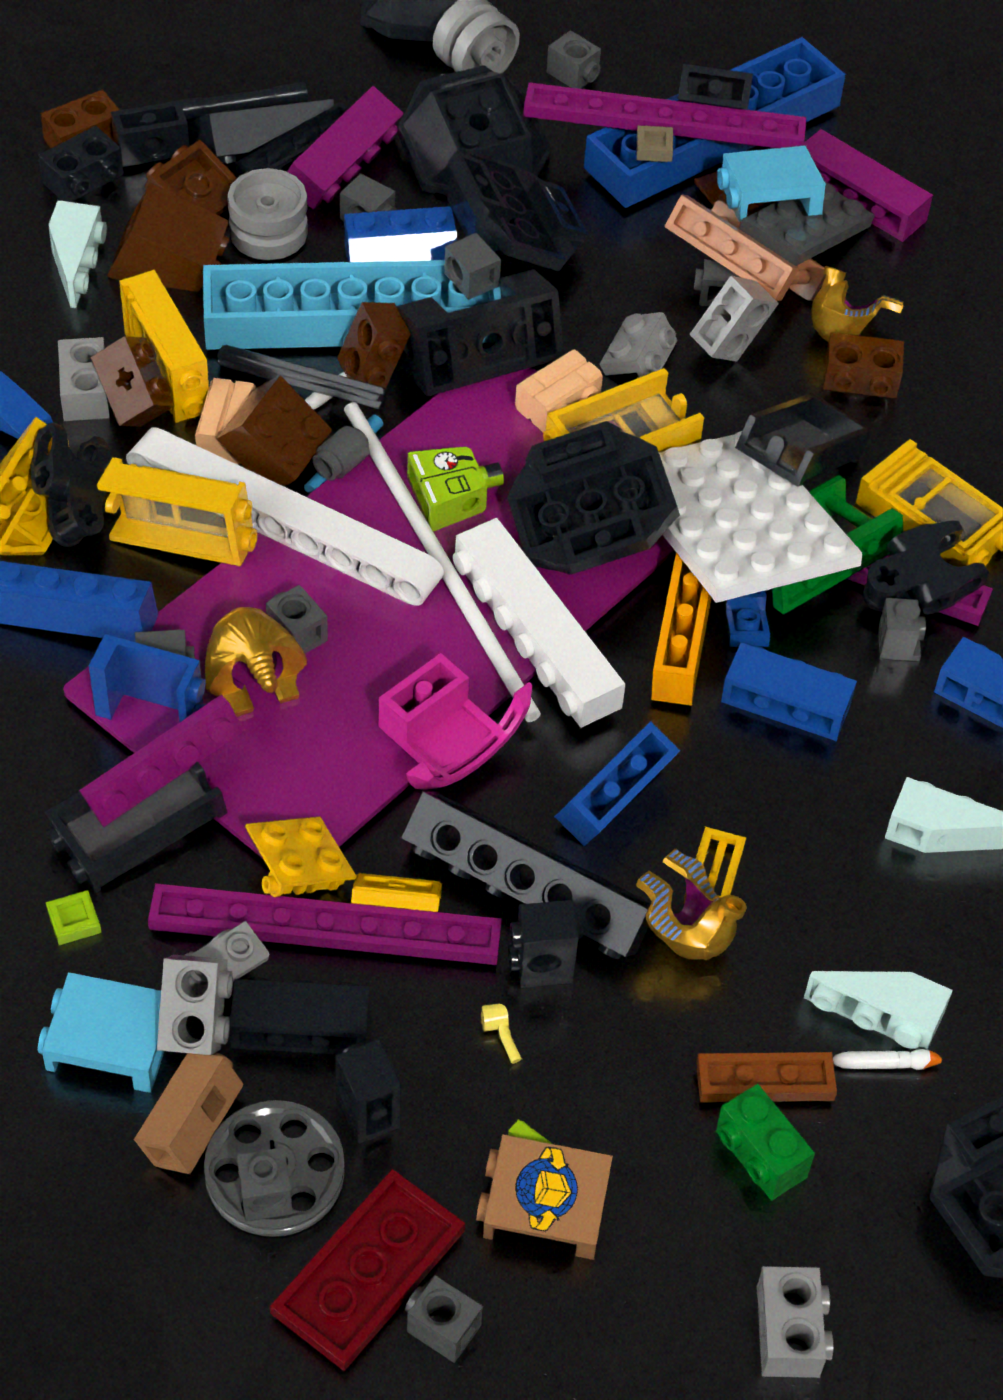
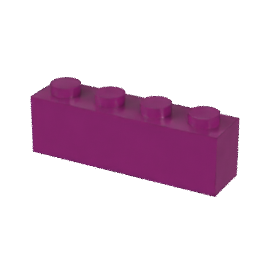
(345, 146)
(896, 202)

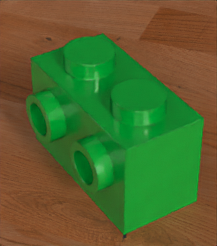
(764, 1142)

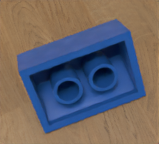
(399, 234)

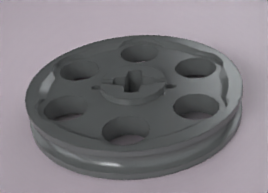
(269, 1119)

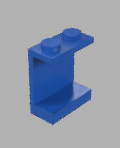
(146, 674)

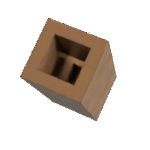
(189, 1112)

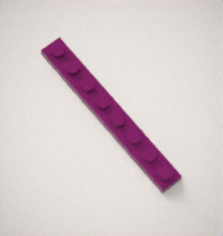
(686, 118)
(327, 923)

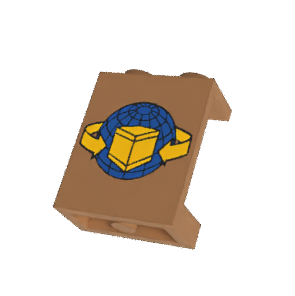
(546, 1192)

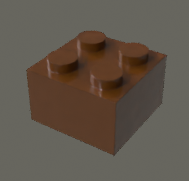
(275, 432)

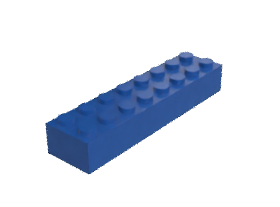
(784, 81)

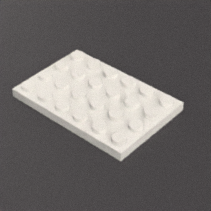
(746, 524)

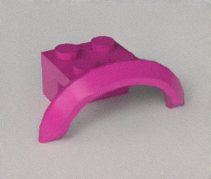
(442, 727)

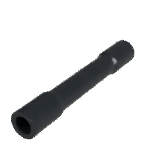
(275, 96)

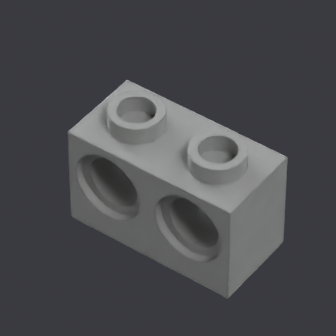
(734, 318)
(79, 383)
(181, 1001)
(786, 1321)

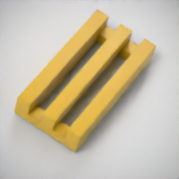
(724, 838)
(396, 892)

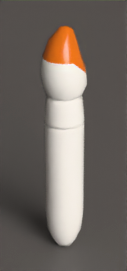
(917, 1059)

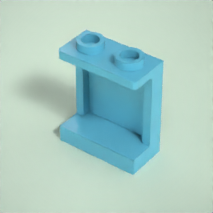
(771, 177)
(104, 1029)

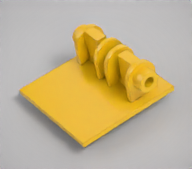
(299, 856)

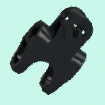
(70, 484)
(920, 572)

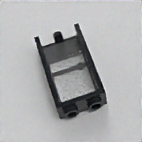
(803, 438)
(150, 826)

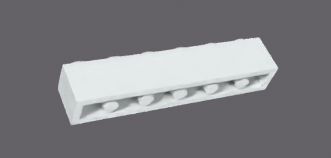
(538, 623)

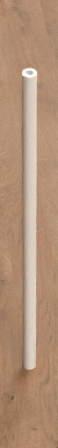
(434, 548)

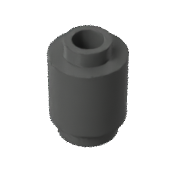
(341, 453)

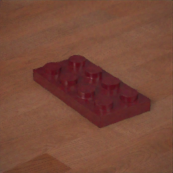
(367, 1269)

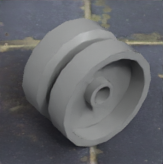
(474, 36)
(268, 214)

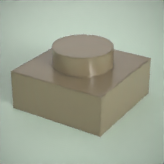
(654, 143)

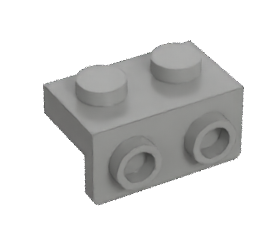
(640, 345)
(238, 946)

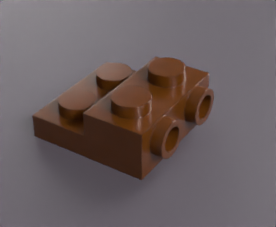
(195, 176)

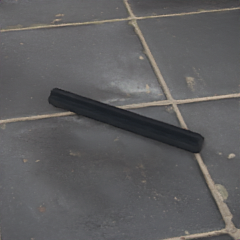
(302, 376)

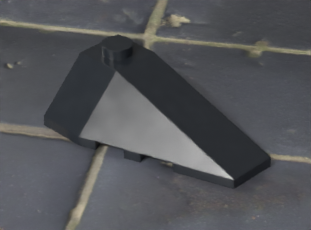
(245, 130)

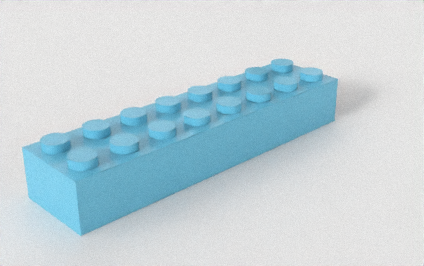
(316, 301)

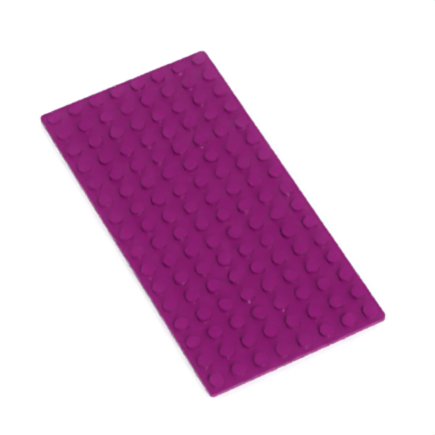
(327, 745)

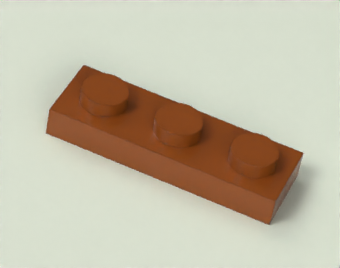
(781, 1075)

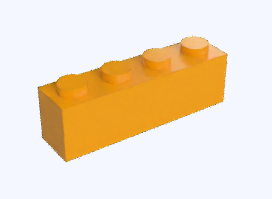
(680, 637)

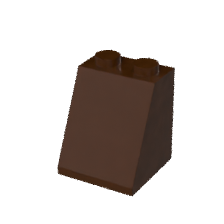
(171, 239)

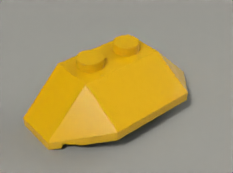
(22, 511)

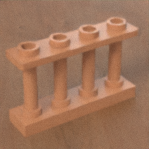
(719, 237)

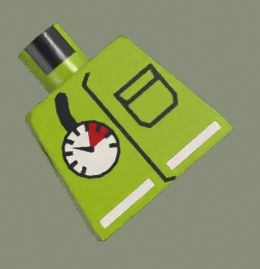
(450, 484)

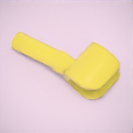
(496, 1018)

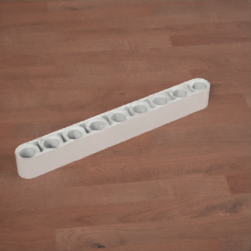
(303, 522)

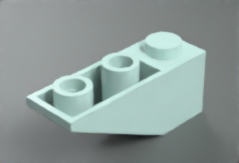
(74, 240)
(943, 821)
(887, 1002)

